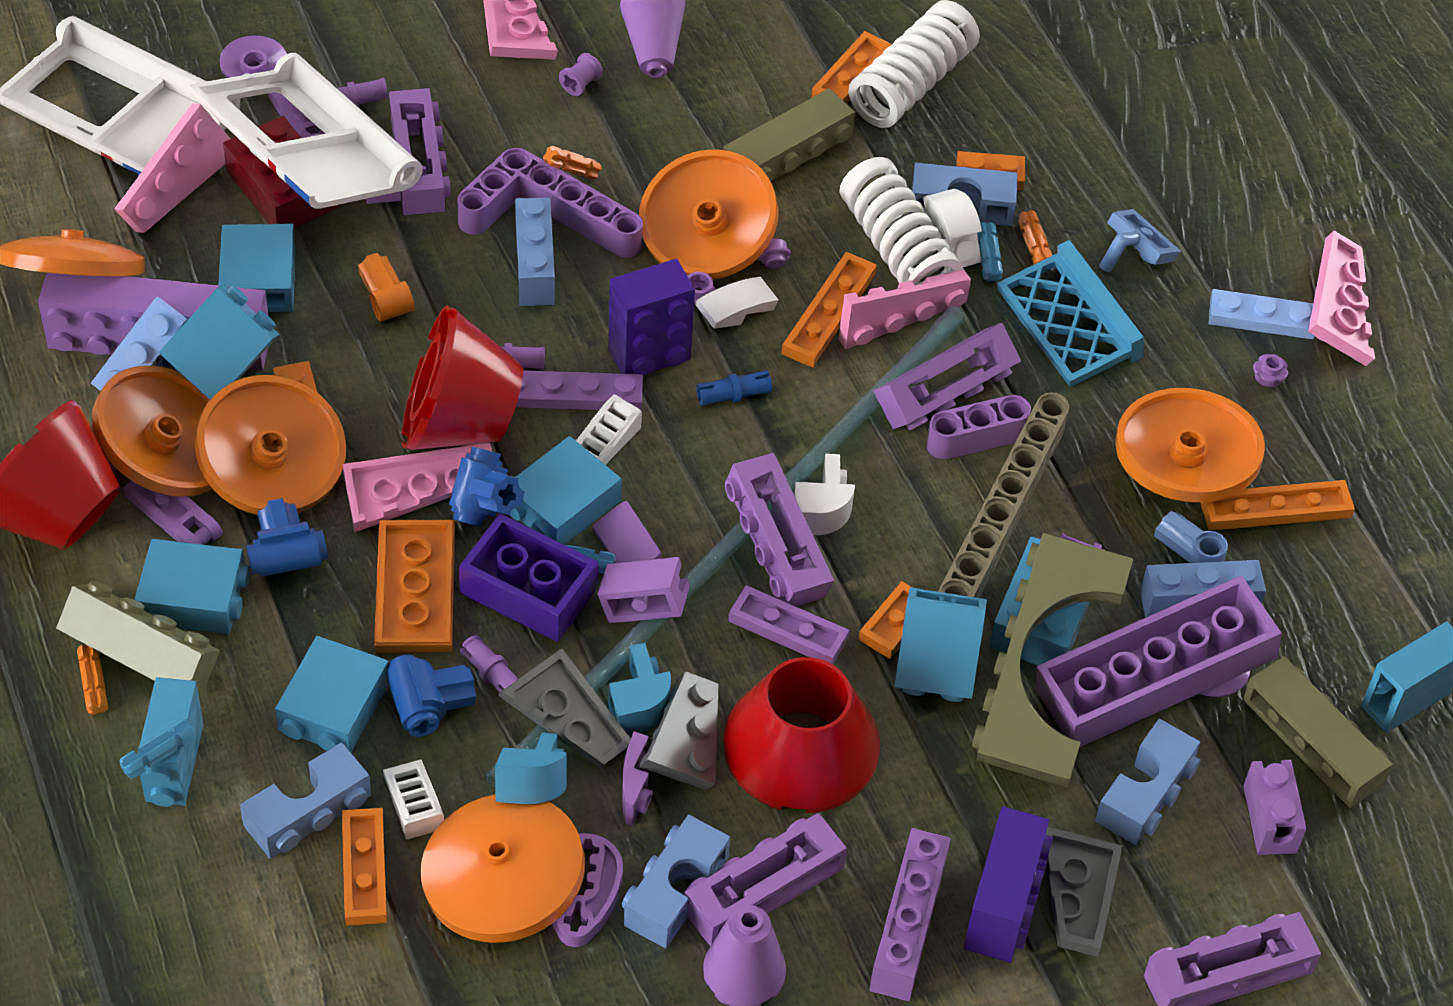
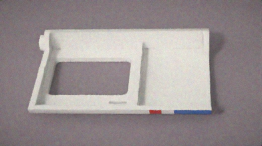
(137, 128)
(327, 169)

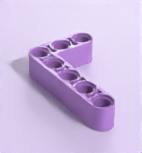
(573, 203)

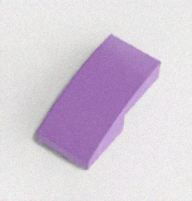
(635, 779)

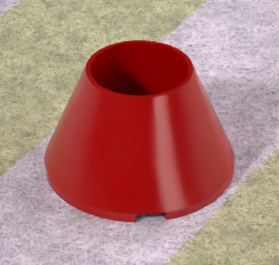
(460, 388)
(56, 480)
(797, 764)

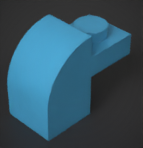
(640, 700)
(531, 775)

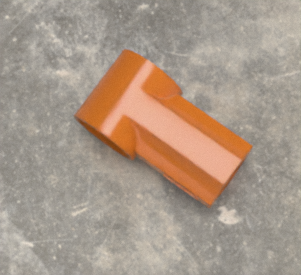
(387, 294)

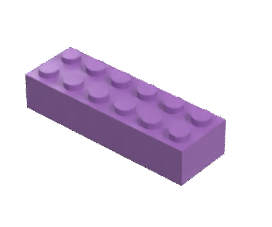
(100, 311)
(1158, 661)

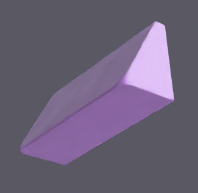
(625, 535)

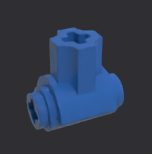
(483, 488)
(284, 542)
(427, 694)

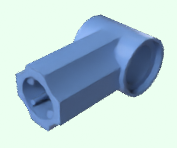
(1190, 540)

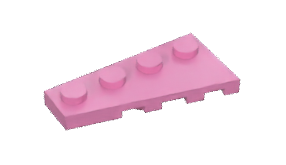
(517, 30)
(177, 168)
(1340, 302)
(892, 310)
(401, 483)

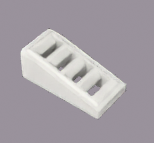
(618, 415)
(421, 822)

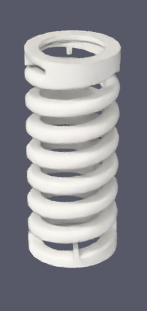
(919, 67)
(895, 215)

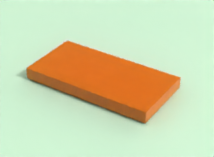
(415, 586)

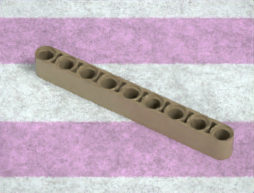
(1008, 498)

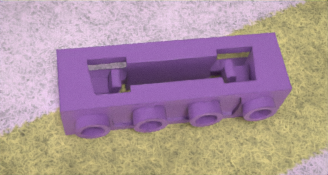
(408, 113)
(993, 352)
(751, 489)
(813, 849)
(910, 914)
(1287, 944)

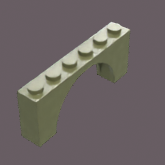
(1059, 577)

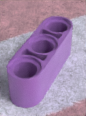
(977, 426)

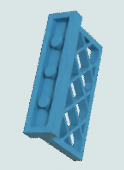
(1100, 307)

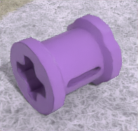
(580, 74)

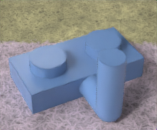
(1139, 233)

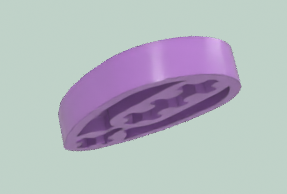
(601, 896)

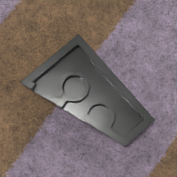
(566, 704)
(687, 735)
(1081, 888)

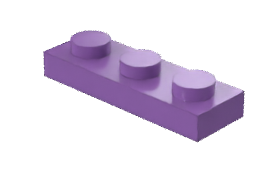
(788, 625)

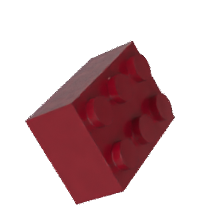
(262, 186)

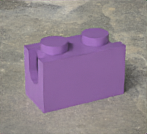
(643, 590)
(1274, 803)

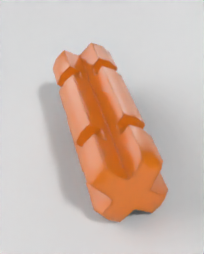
(572, 162)
(1034, 236)
(92, 680)

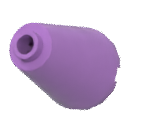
(654, 32)
(745, 959)

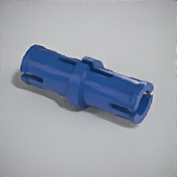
(734, 388)

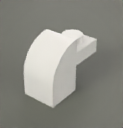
(958, 223)
(829, 503)

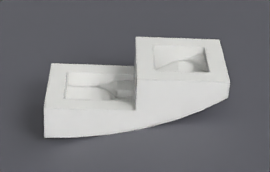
(732, 302)

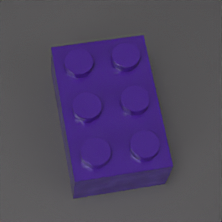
(651, 318)
(528, 577)
(1009, 885)

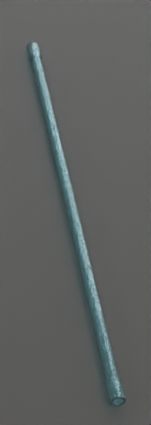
(733, 540)

